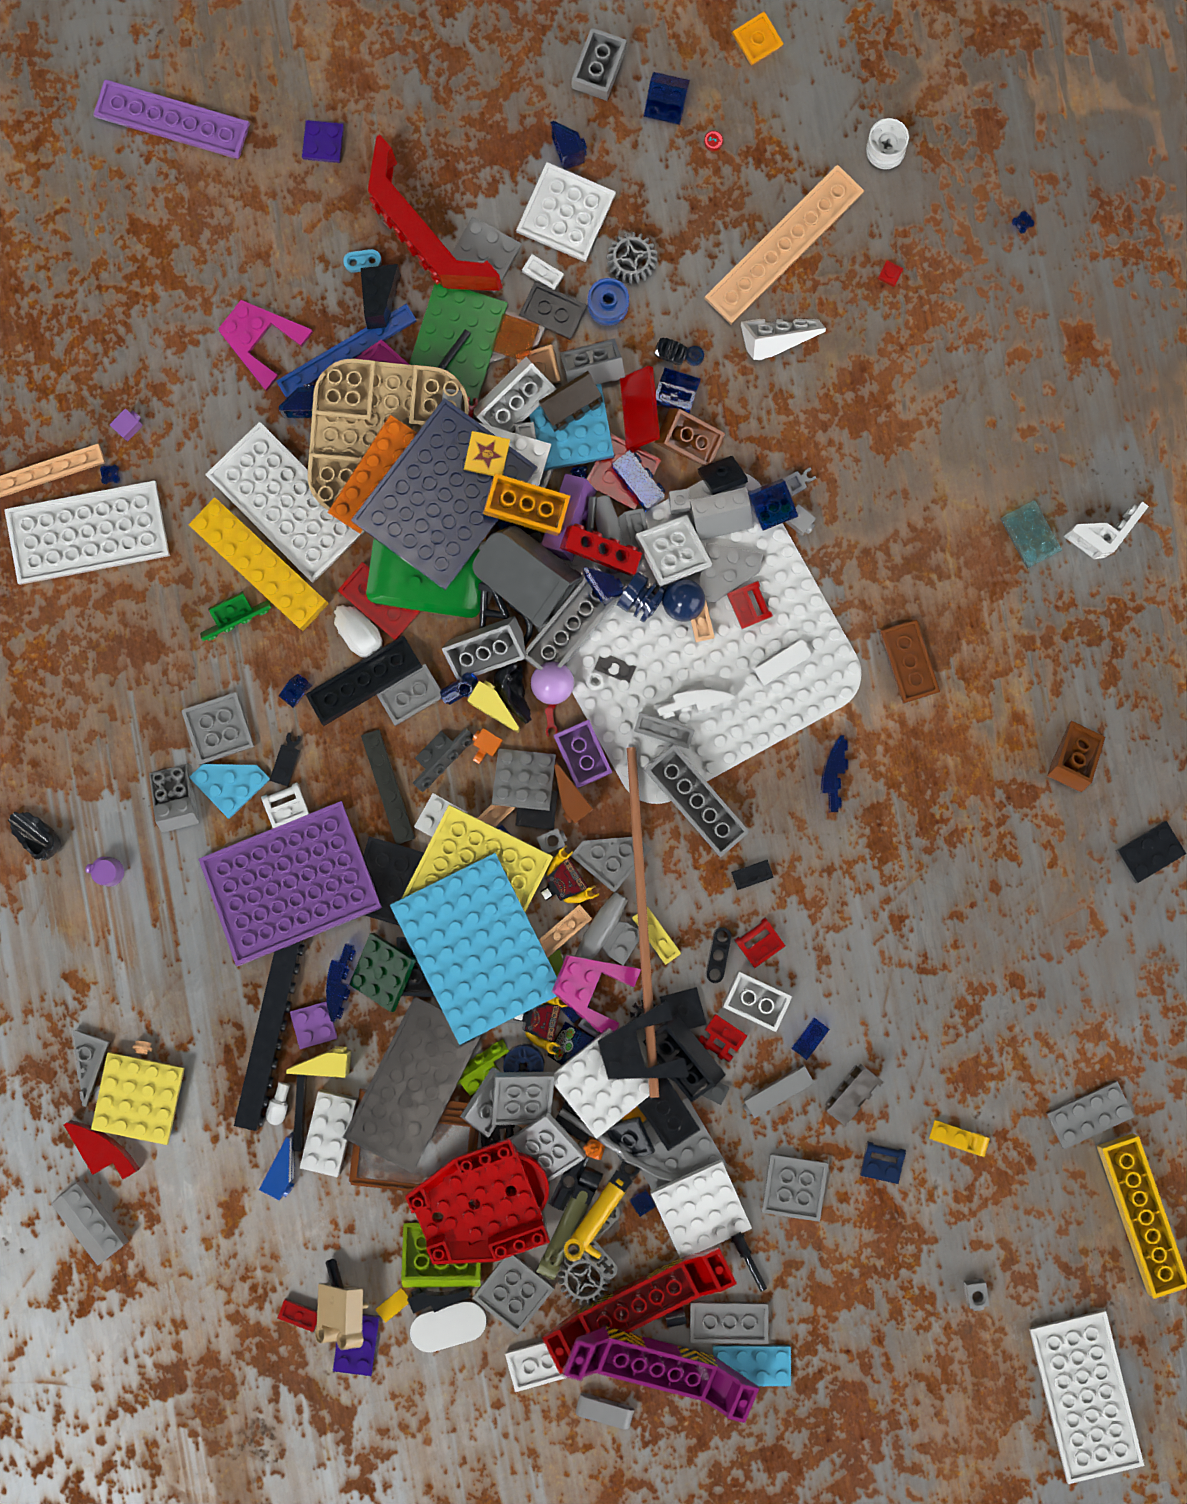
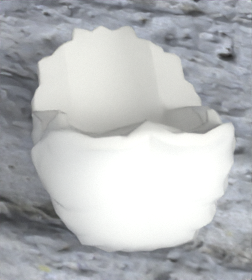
(357, 631)

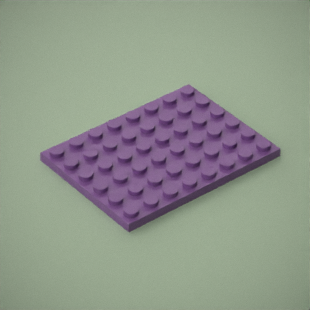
(289, 883)

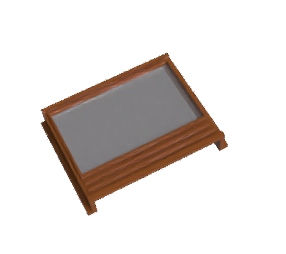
(449, 1140)

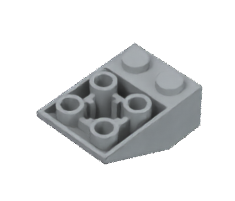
(173, 798)

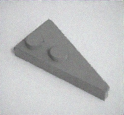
(90, 1056)

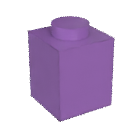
(126, 424)

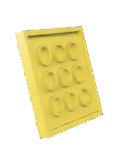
(137, 1098)

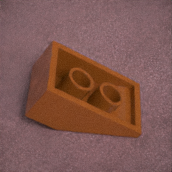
(689, 437)
(1077, 757)
(572, 800)

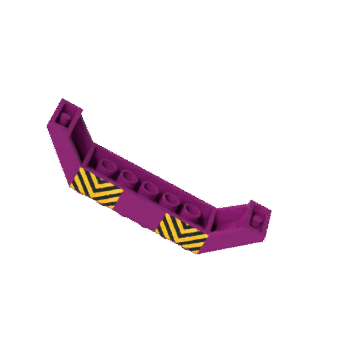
(662, 1368)

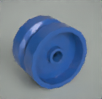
(608, 290)

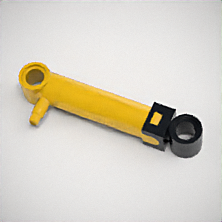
(599, 1213)

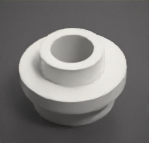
(590, 676)

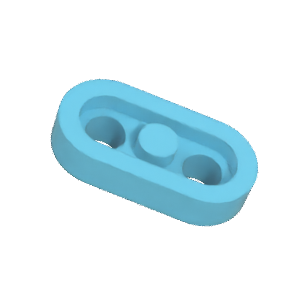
(362, 259)

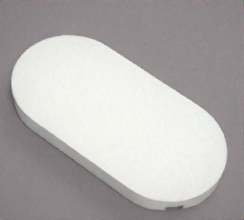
(448, 1327)

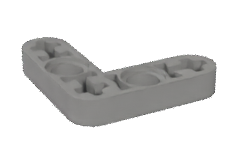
(609, 1262)

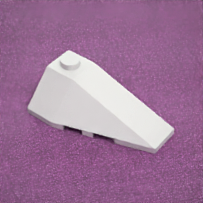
(771, 338)

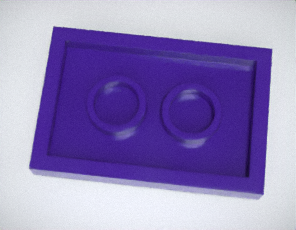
(361, 1359)

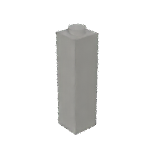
(777, 1091)

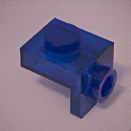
(295, 690)

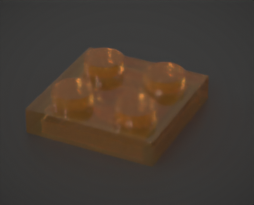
(514, 337)

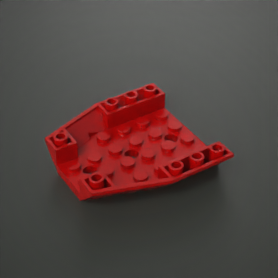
(486, 1232)

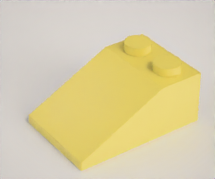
(488, 701)
(330, 1063)

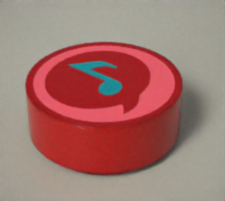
(713, 140)

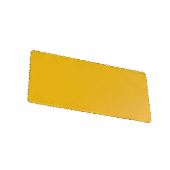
(392, 1305)

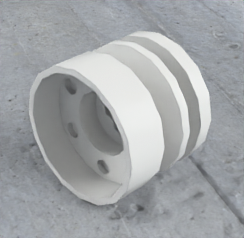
(887, 133)

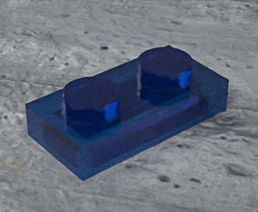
(810, 1038)

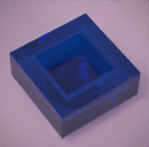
(642, 1203)

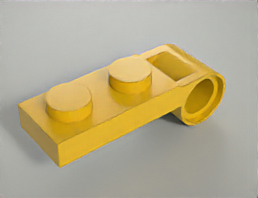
(959, 1138)

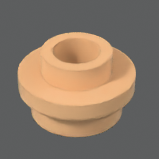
(142, 1047)

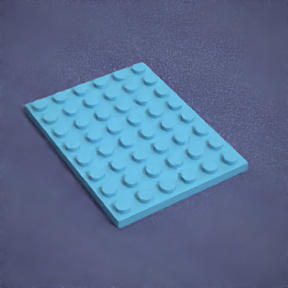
(476, 948)

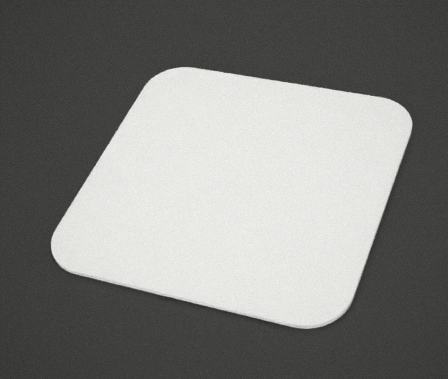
(674, 663)

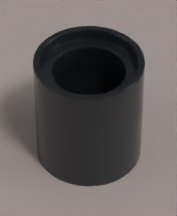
(676, 1317)

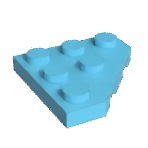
(229, 785)

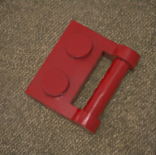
(744, 608)
(763, 948)

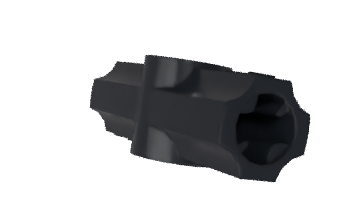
(563, 1192)

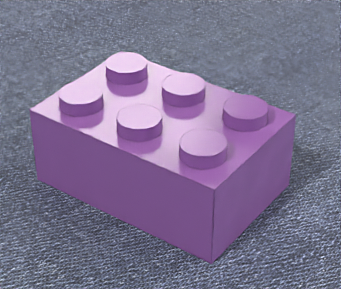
(583, 754)

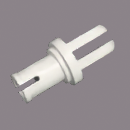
(278, 1106)

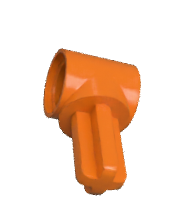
(594, 1149)

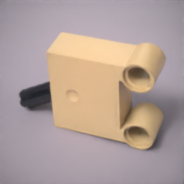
(339, 1311)

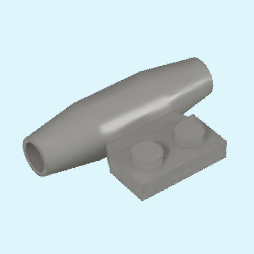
(621, 528)
(607, 932)

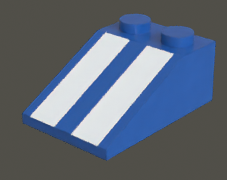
(281, 1173)

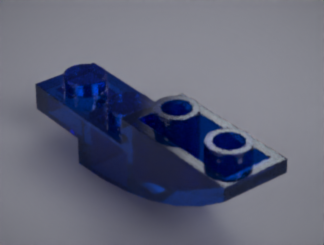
(834, 765)
(336, 989)

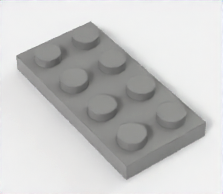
(1090, 1115)
(729, 1322)

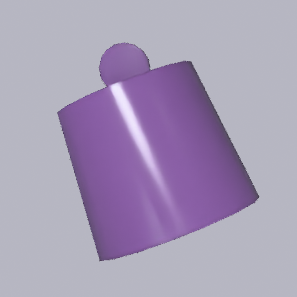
(106, 871)

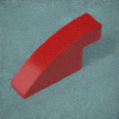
(100, 1149)

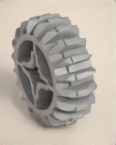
(624, 260)
(576, 1293)

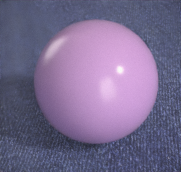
(552, 683)

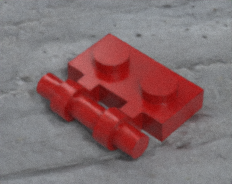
(724, 1032)

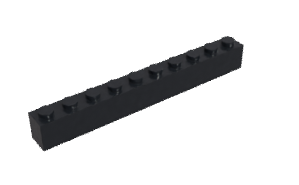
(267, 1037)

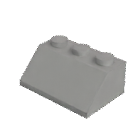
(600, 359)
(721, 513)

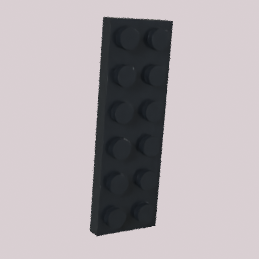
(363, 680)

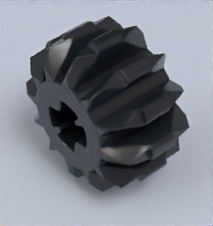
(670, 351)

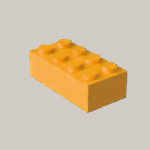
(526, 504)

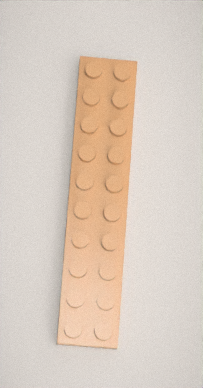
(784, 244)

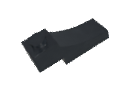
(422, 1298)

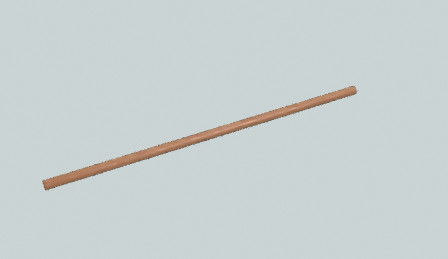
(642, 912)

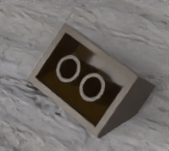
(571, 402)

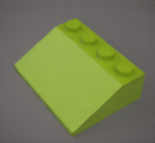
(419, 1270)

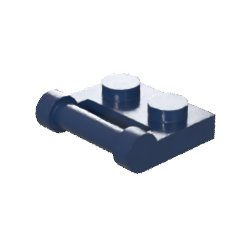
(879, 1168)

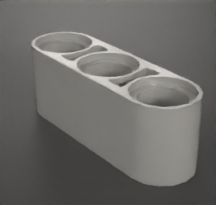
(604, 1411)

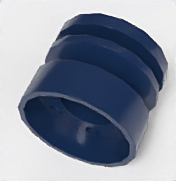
(641, 597)
(524, 1053)

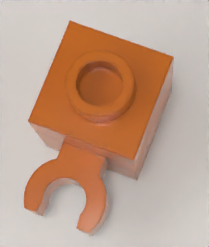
(486, 743)

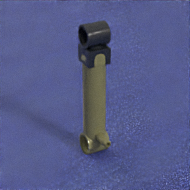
(570, 1220)

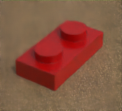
(298, 1315)

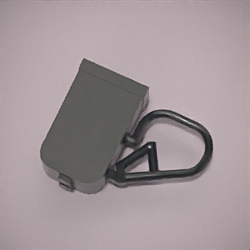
(524, 575)

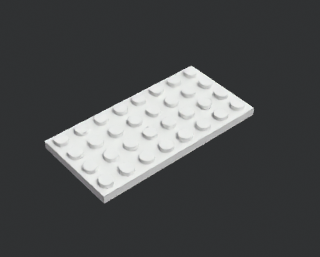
(277, 499)
(87, 532)
(1086, 1396)

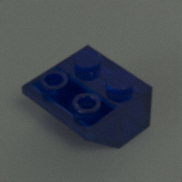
(666, 98)
(677, 390)

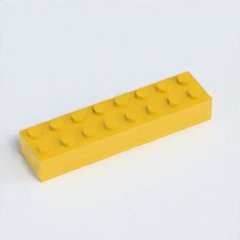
(258, 564)
(1143, 1215)

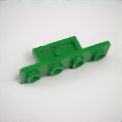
(231, 613)

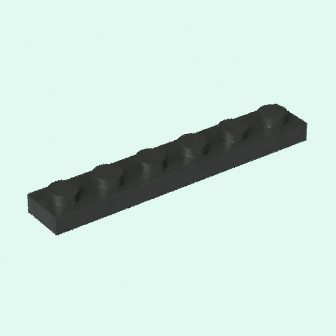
(388, 787)

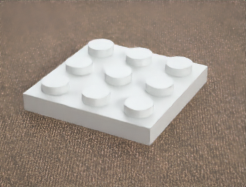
(673, 550)

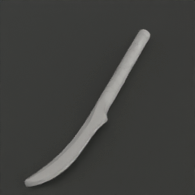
(629, 1158)

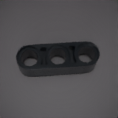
(718, 964)

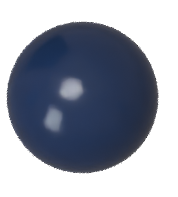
(683, 600)

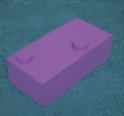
(576, 512)

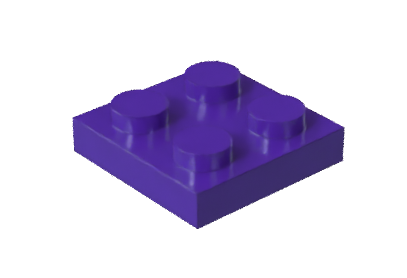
(322, 141)

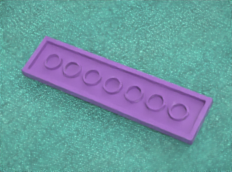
(171, 119)

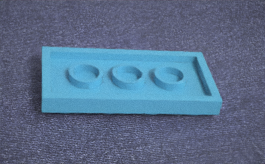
(759, 1363)

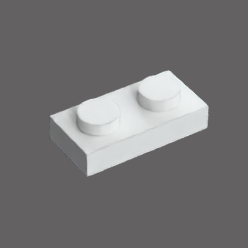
(542, 272)

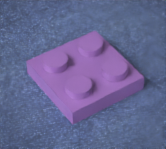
(313, 1025)

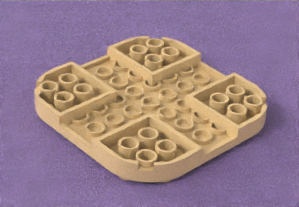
(352, 406)

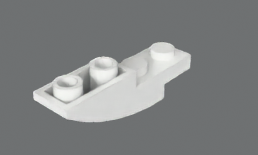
(702, 699)

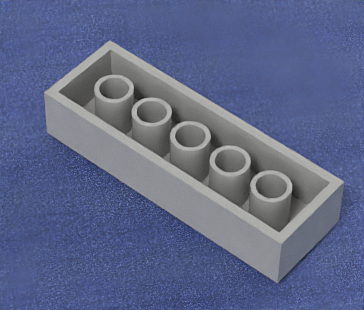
(568, 627)
(696, 800)

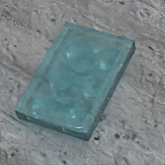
(1031, 534)

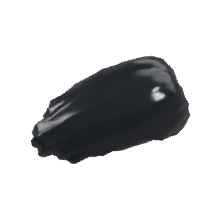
(512, 691)
(34, 835)

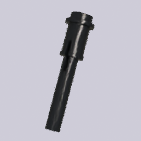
(744, 1252)

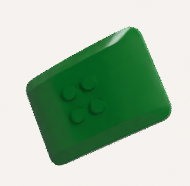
(401, 585)

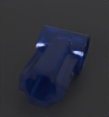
(459, 688)

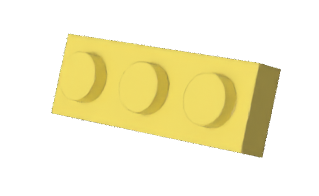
(659, 938)

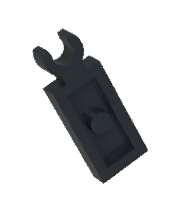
(286, 762)

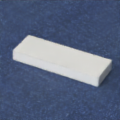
(782, 662)

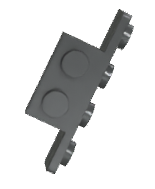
(439, 756)

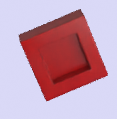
(890, 273)

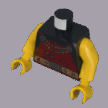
(566, 881)
(541, 1023)

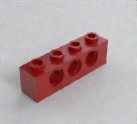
(572, 543)

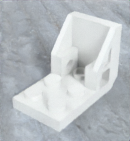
(1102, 539)

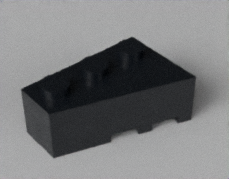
(378, 292)

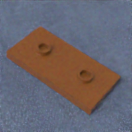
(909, 661)

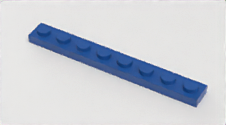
(347, 349)

